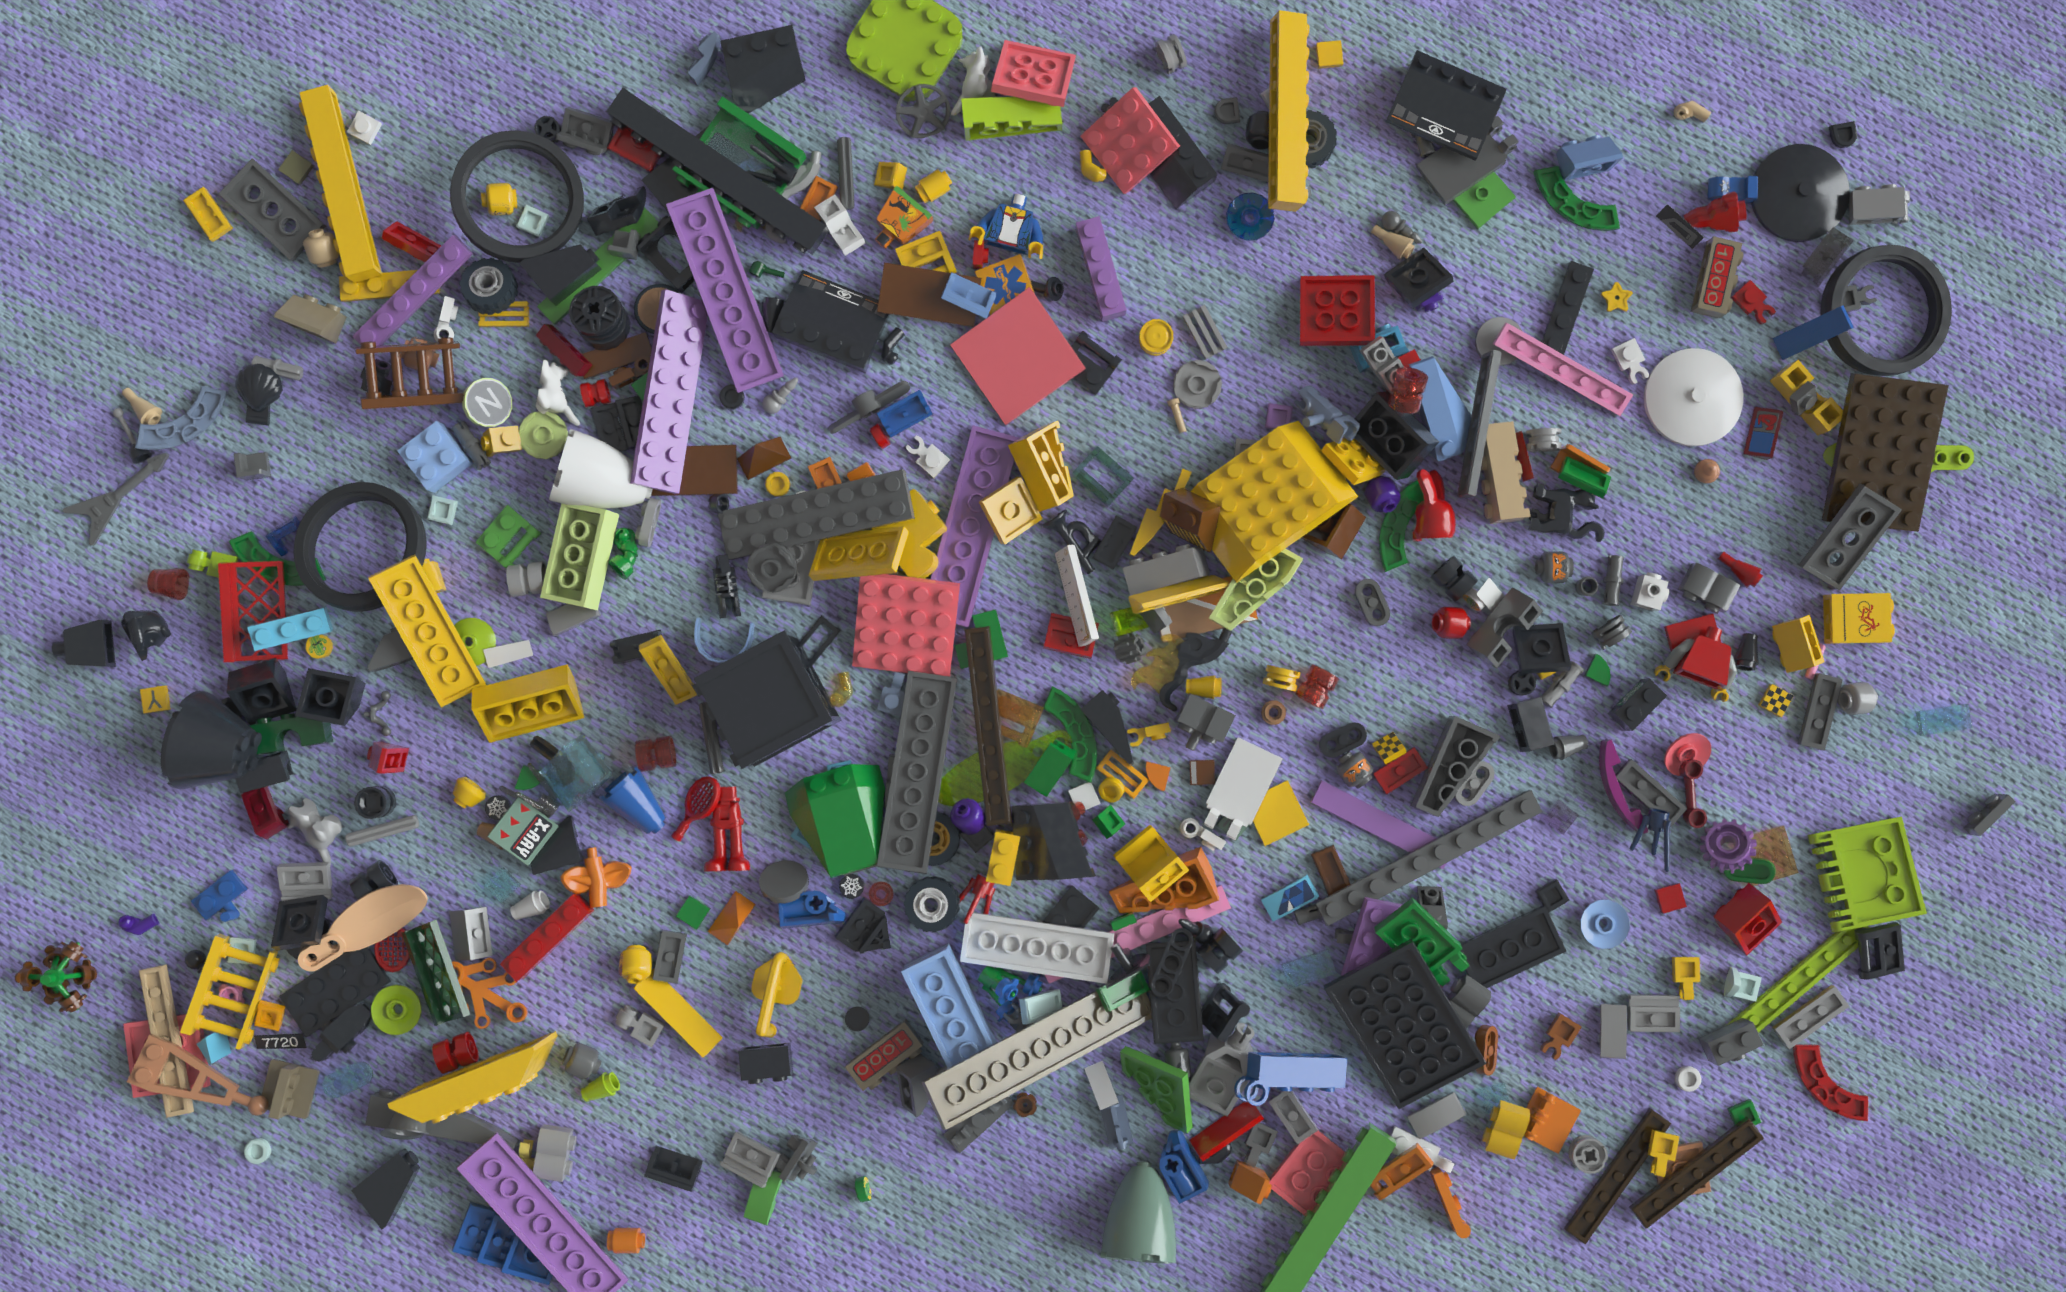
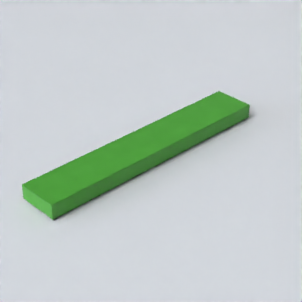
(607, 263)

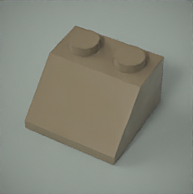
(312, 317)

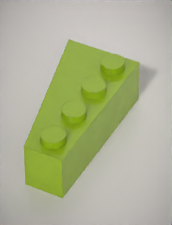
(1008, 117)

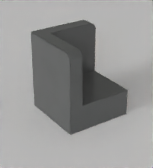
(625, 244)
(252, 466)

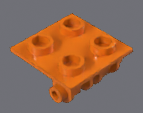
(1550, 1120)

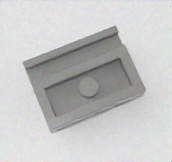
(304, 880)
(1653, 1013)
(750, 1159)

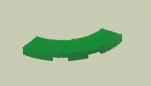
(1571, 207)
(1394, 527)
(250, 550)
(1080, 730)

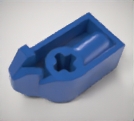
(802, 914)
(1187, 1176)

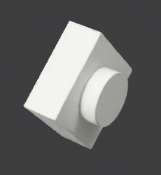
(364, 127)

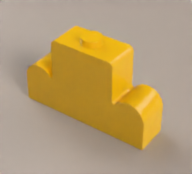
(923, 530)

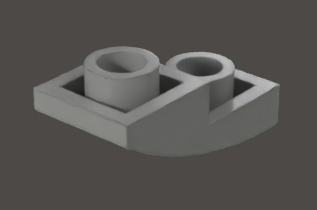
(1382, 361)
(1613, 1031)
(1436, 1115)

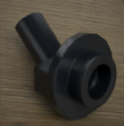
(1050, 290)

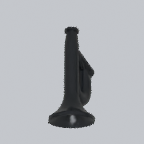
(1066, 532)

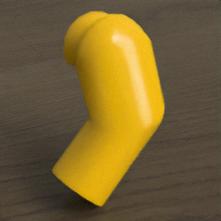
(1089, 169)

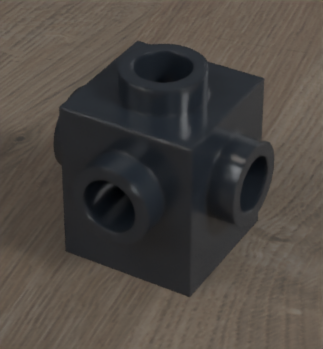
(384, 377)

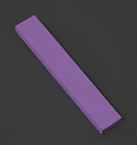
(1370, 818)

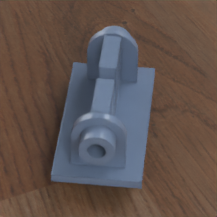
(1117, 1125)

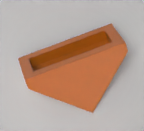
(731, 918)

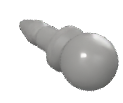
(773, 402)

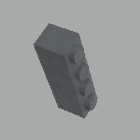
(1451, 764)

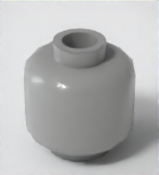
(1857, 698)

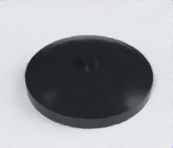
(1800, 193)

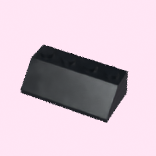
(1186, 169)

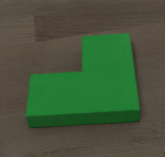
(985, 619)

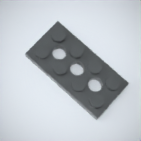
(255, 210)
(1845, 522)

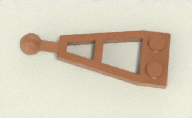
(153, 1060)

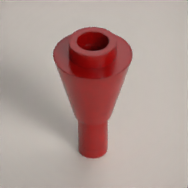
(1745, 572)

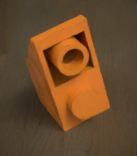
(1250, 1182)

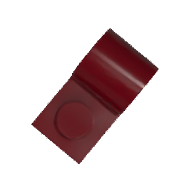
(263, 813)

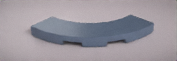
(185, 428)

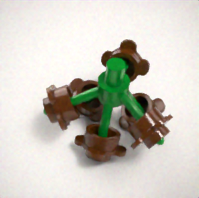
(55, 979)

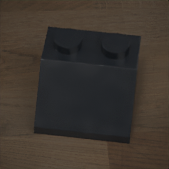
(261, 691)
(329, 697)

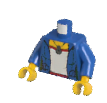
(1010, 228)

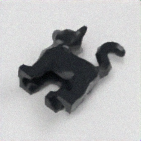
(1560, 513)

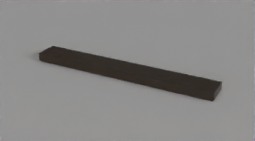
(988, 726)

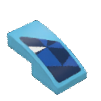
(1290, 898)

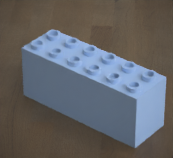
(948, 1005)

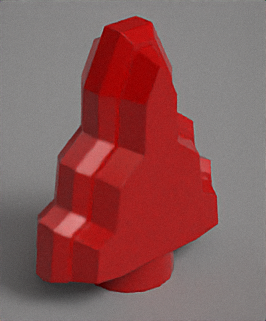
(1719, 214)

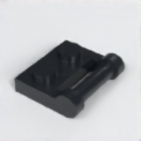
(1094, 376)
(1887, 949)
(1216, 1018)

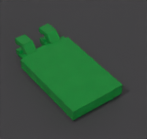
(1428, 935)

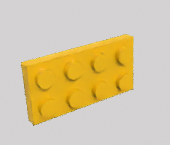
(859, 554)

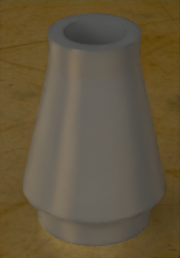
(1567, 746)

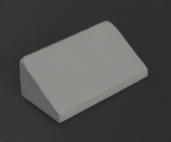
(569, 617)

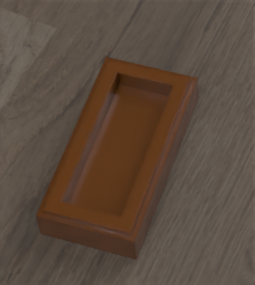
(1330, 869)

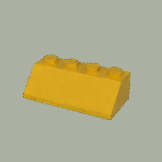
(527, 703)

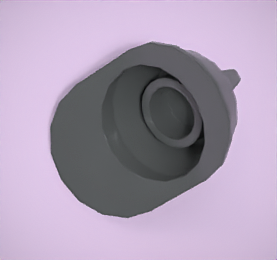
(404, 1128)

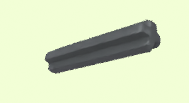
(845, 172)
(711, 741)

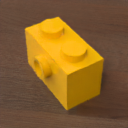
(1797, 644)

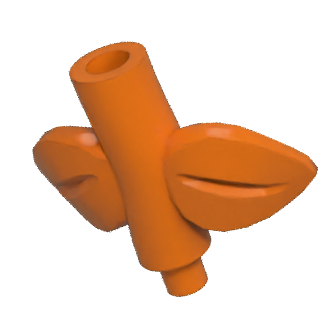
(595, 877)

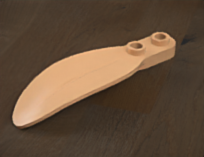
(366, 923)

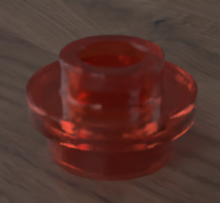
(884, 886)

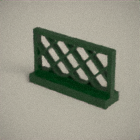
(435, 973)

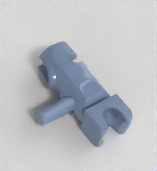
(1326, 415)

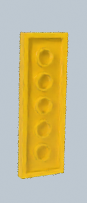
(427, 630)

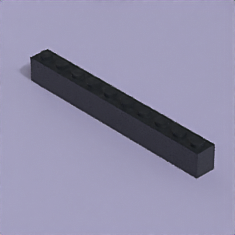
(717, 171)

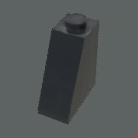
(562, 271)
(387, 1187)

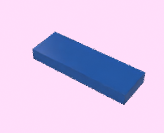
(1813, 332)

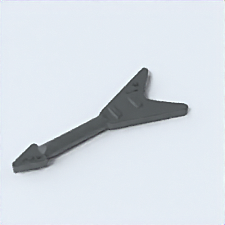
(104, 506)

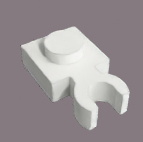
(1628, 357)
(930, 458)

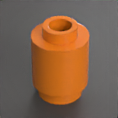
(625, 1240)

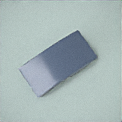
(708, 49)

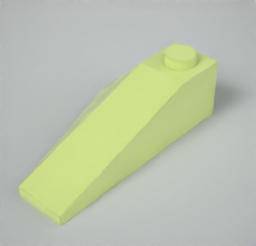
(1254, 589)

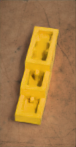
(1151, 520)

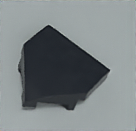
(865, 928)

